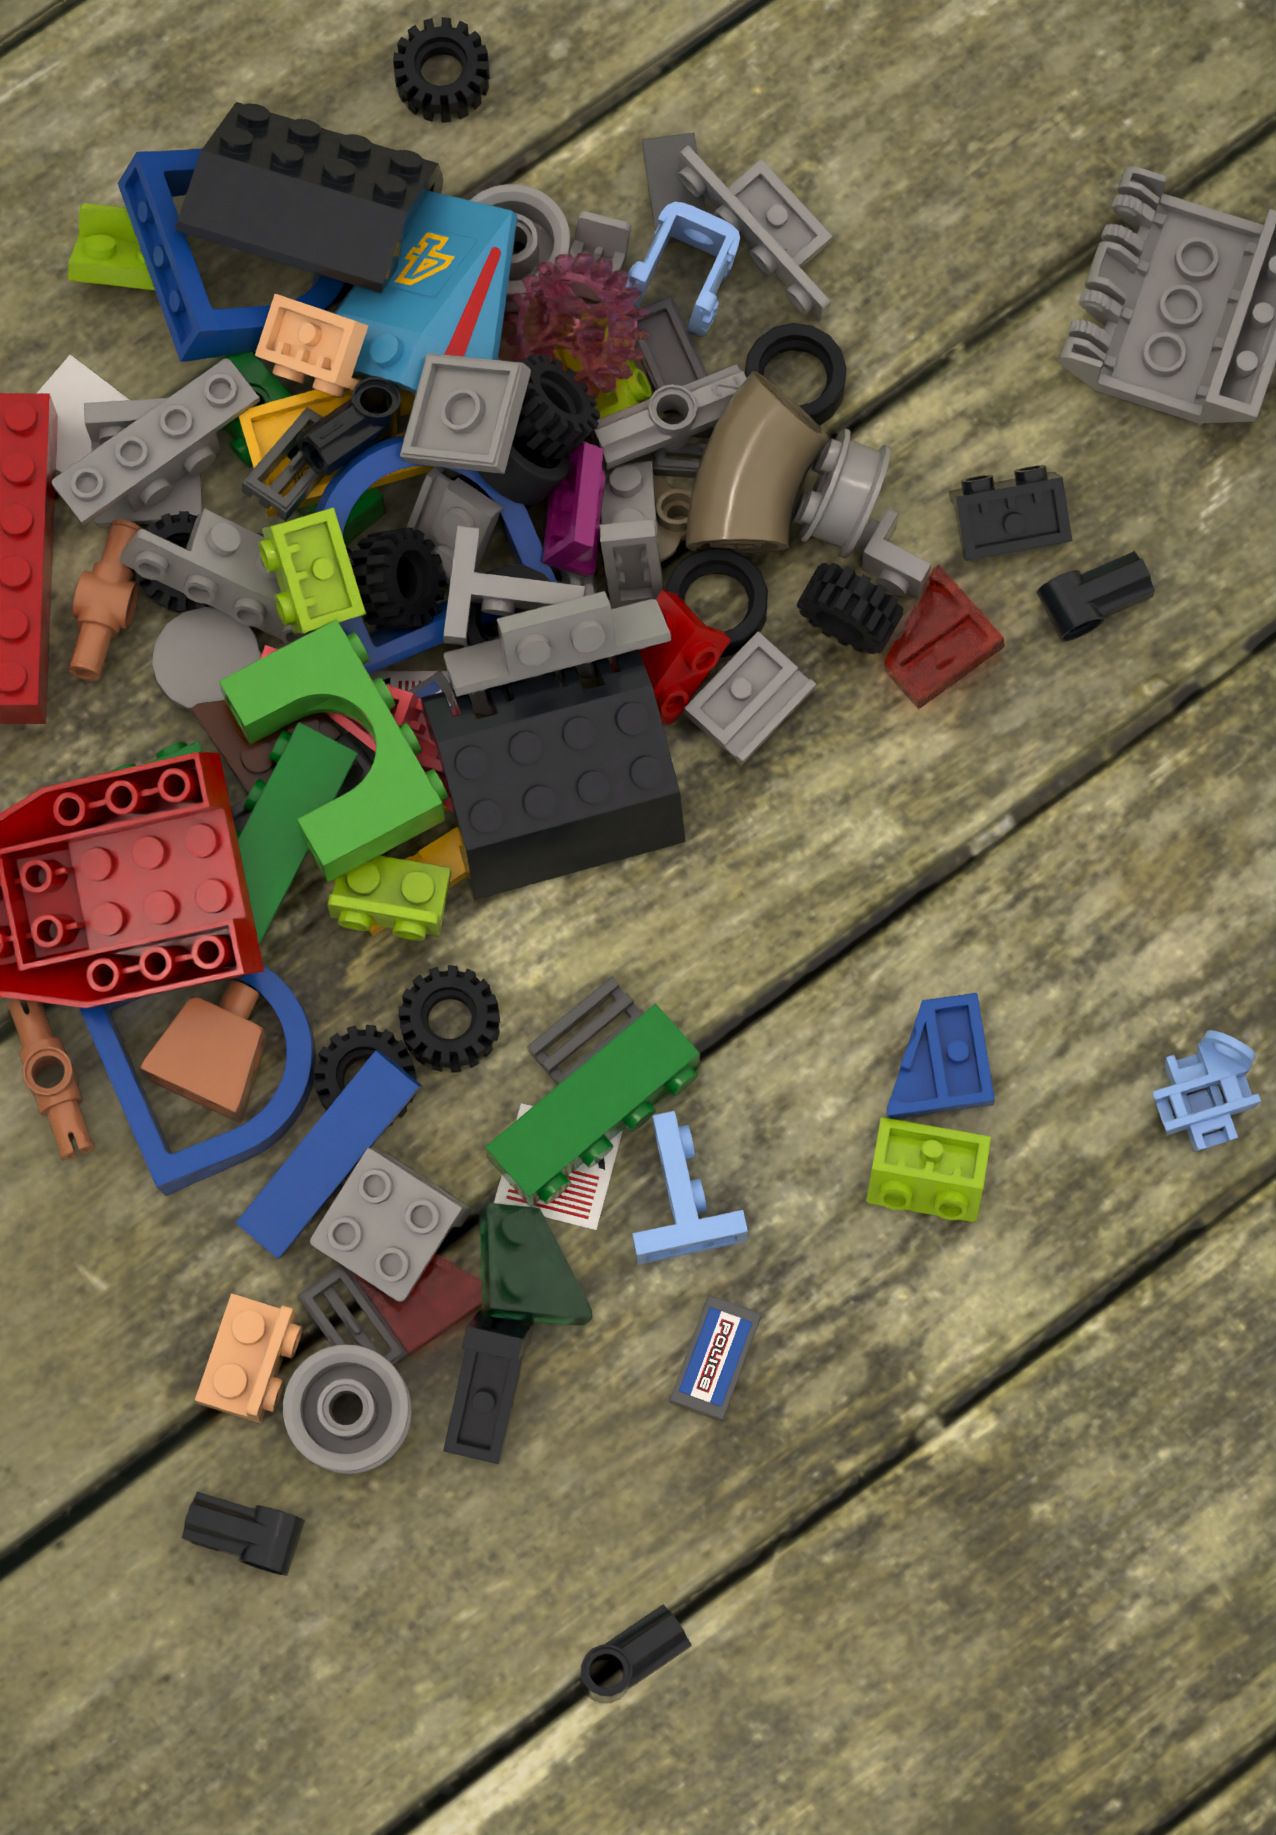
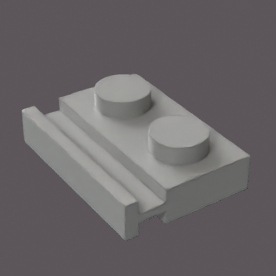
(450, 503)
(749, 698)

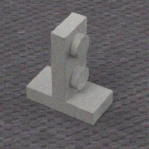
(630, 534)
(495, 592)

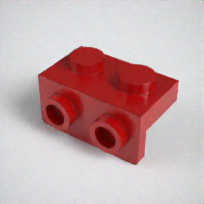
(684, 662)

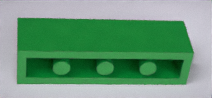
(271, 844)
(593, 1106)

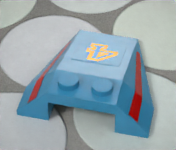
(443, 293)

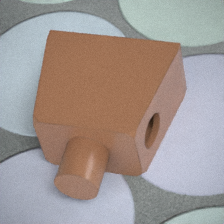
(211, 1052)

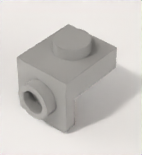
(602, 239)
(893, 566)

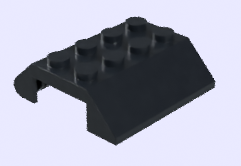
(306, 195)
(557, 775)

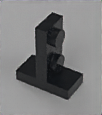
(487, 1386)

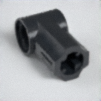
(351, 426)
(1082, 601)
(257, 1536)
(637, 1652)

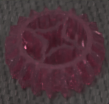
(552, 294)

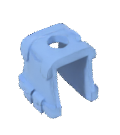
(700, 231)

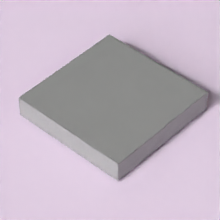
(465, 413)

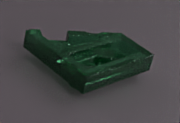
(526, 1270)

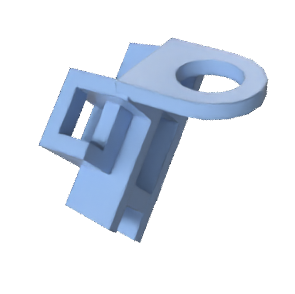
(1217, 1062)

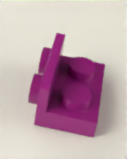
(576, 514)

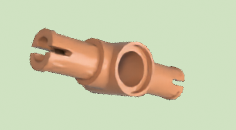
(104, 603)
(58, 1102)

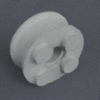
(539, 228)
(842, 493)
(310, 1404)

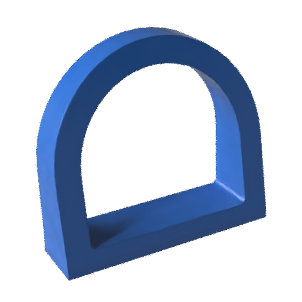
(192, 322)
(344, 490)
(229, 1149)

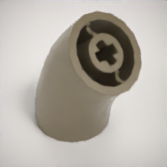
(752, 471)

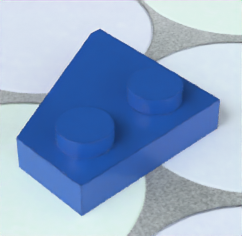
(943, 1061)

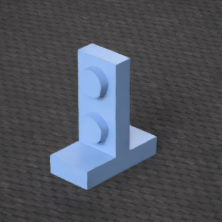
(686, 1200)

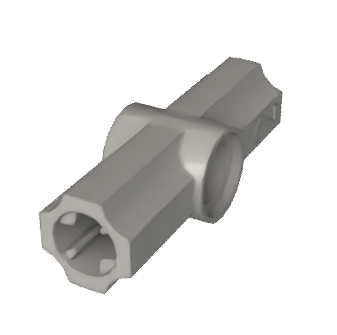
(641, 431)

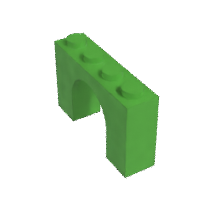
(328, 676)

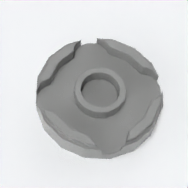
(200, 651)

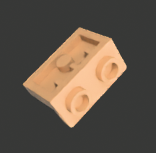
(311, 343)
(248, 1358)

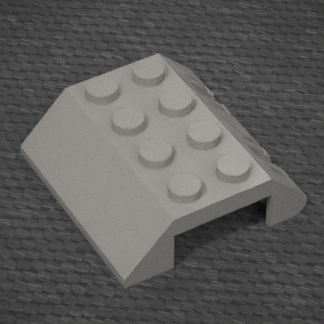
(1180, 307)

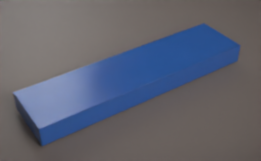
(328, 1154)

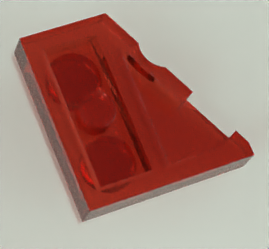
(940, 641)
(433, 1307)

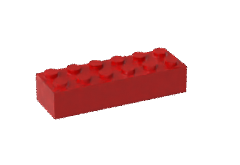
(26, 552)

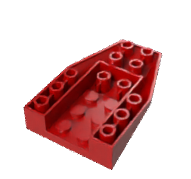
(124, 886)

